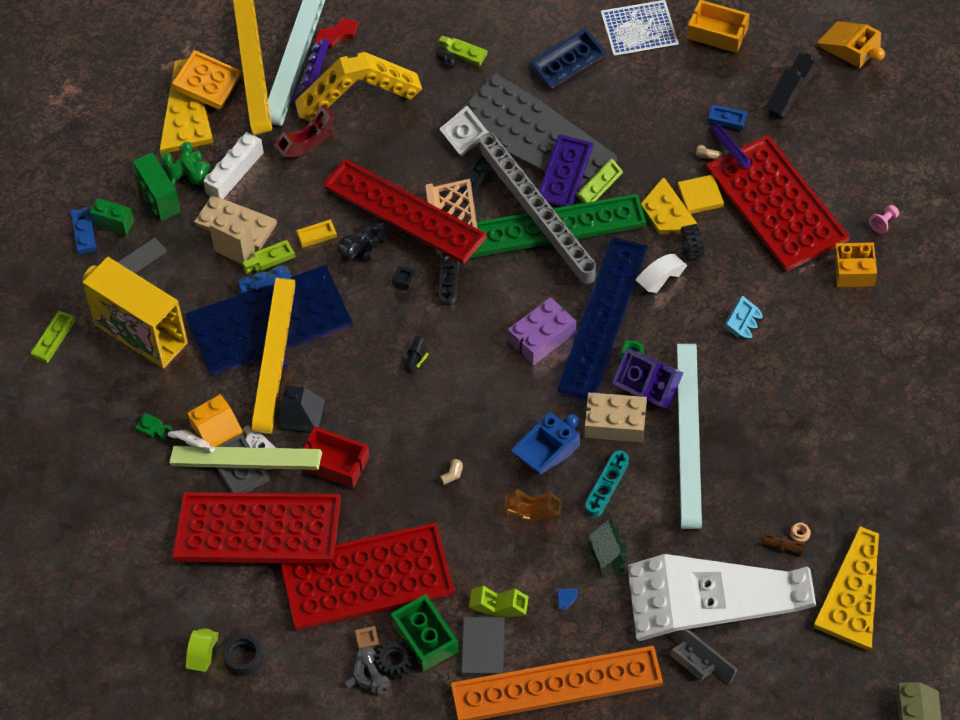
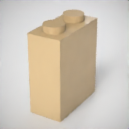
(232, 238)

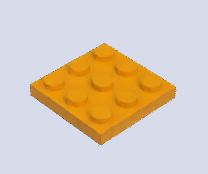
(206, 79)

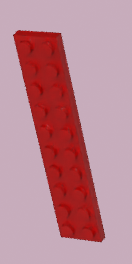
(405, 211)

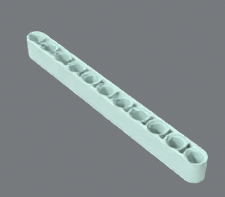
(293, 59)
(689, 438)

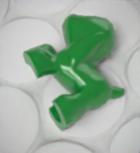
(188, 164)

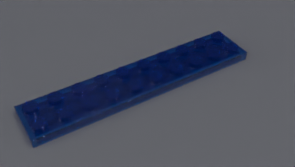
(602, 318)

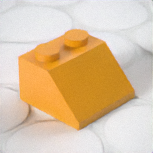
(215, 421)

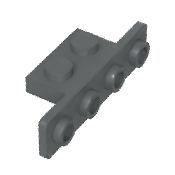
(700, 657)

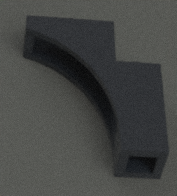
(792, 83)

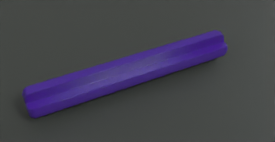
(731, 146)

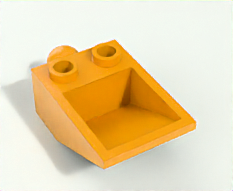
(853, 42)

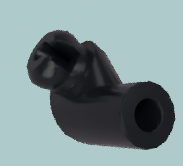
(448, 57)

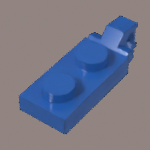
(263, 279)

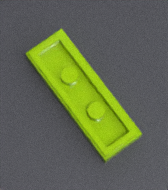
(599, 182)
(52, 337)

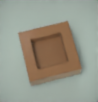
(367, 637)

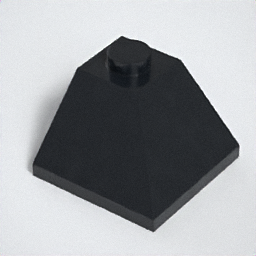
(300, 410)

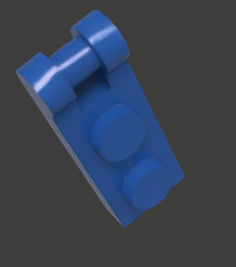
(83, 231)

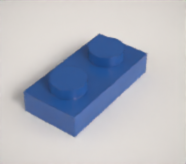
(727, 117)

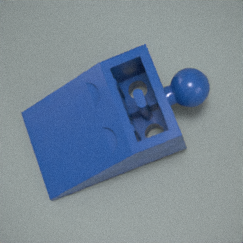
(549, 442)

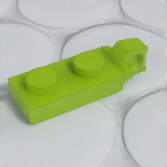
(463, 50)
(269, 257)

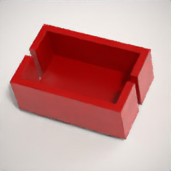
(340, 458)

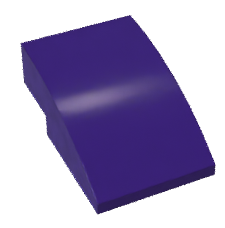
(647, 378)

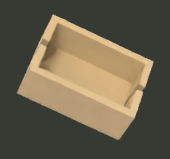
(615, 417)

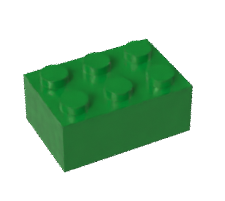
(156, 186)
(424, 632)

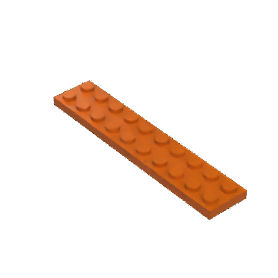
(557, 684)

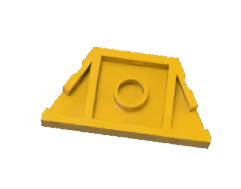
(666, 209)

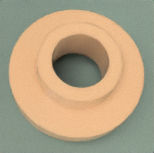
(800, 527)

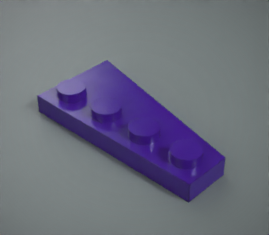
(312, 69)

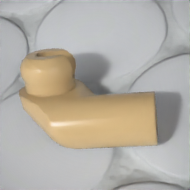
(702, 152)
(454, 472)

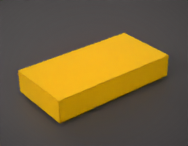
(316, 233)

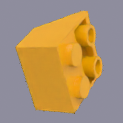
(855, 265)

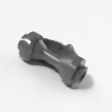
(378, 683)

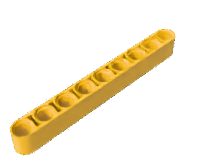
(273, 356)

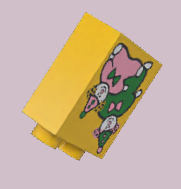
(135, 311)

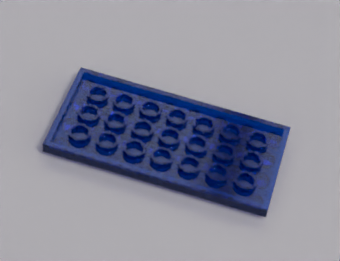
(236, 328)

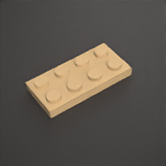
(260, 224)

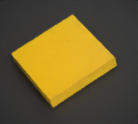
(700, 194)

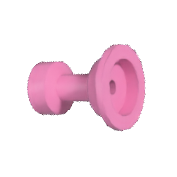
(879, 223)

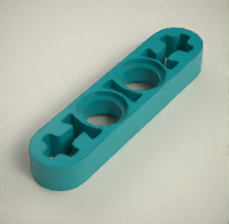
(604, 482)

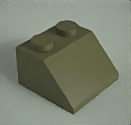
(917, 702)

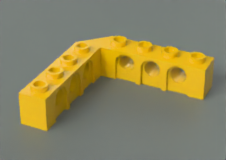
(346, 72)

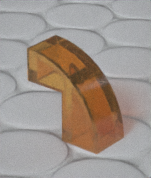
(540, 507)

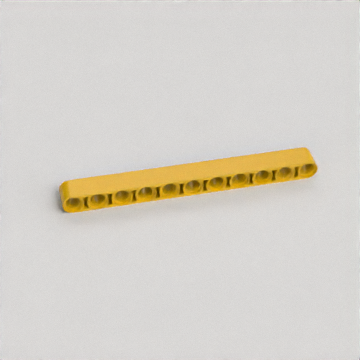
(252, 67)

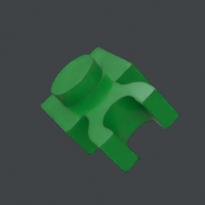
(152, 426)

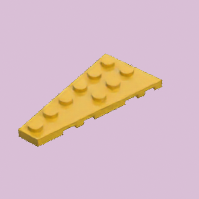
(184, 119)
(851, 600)

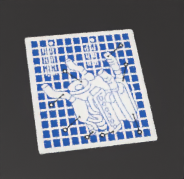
(639, 27)

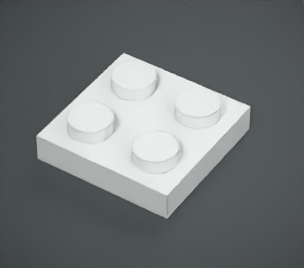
(463, 131)

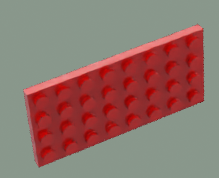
(778, 204)
(257, 528)
(369, 577)

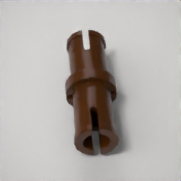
(783, 544)

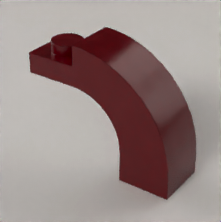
(308, 138)

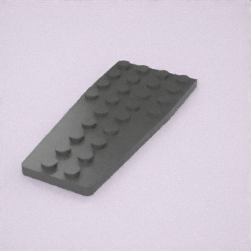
(529, 126)

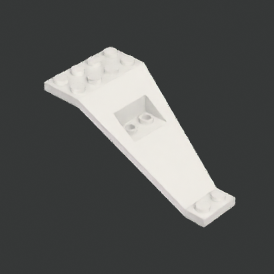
(673, 593)

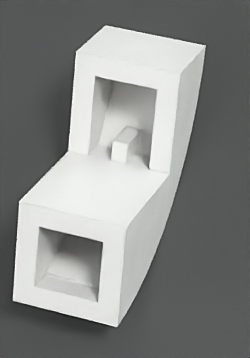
(659, 271)

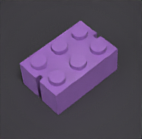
(542, 331)

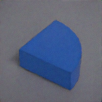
(566, 598)

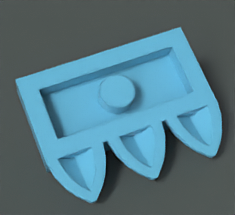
(742, 317)

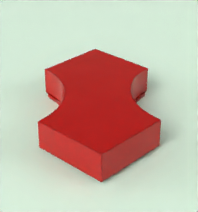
(343, 30)

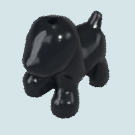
(363, 243)

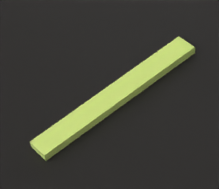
(246, 457)

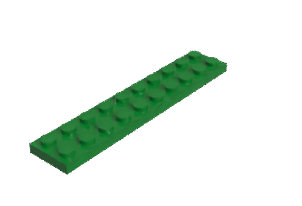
(582, 220)

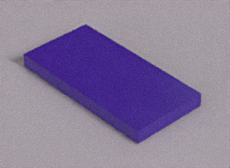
(565, 170)

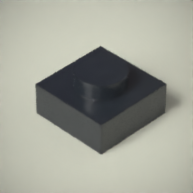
(404, 277)

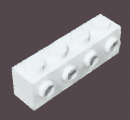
(233, 166)

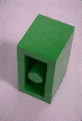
(112, 216)

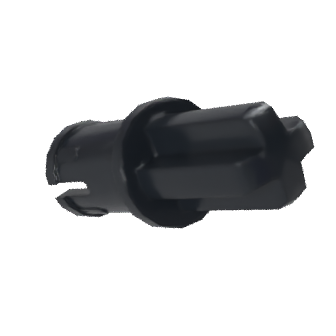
(414, 353)

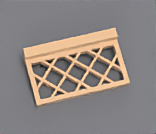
(434, 198)

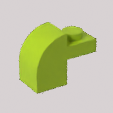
(200, 649)

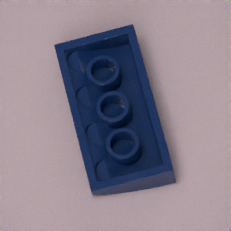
(567, 58)

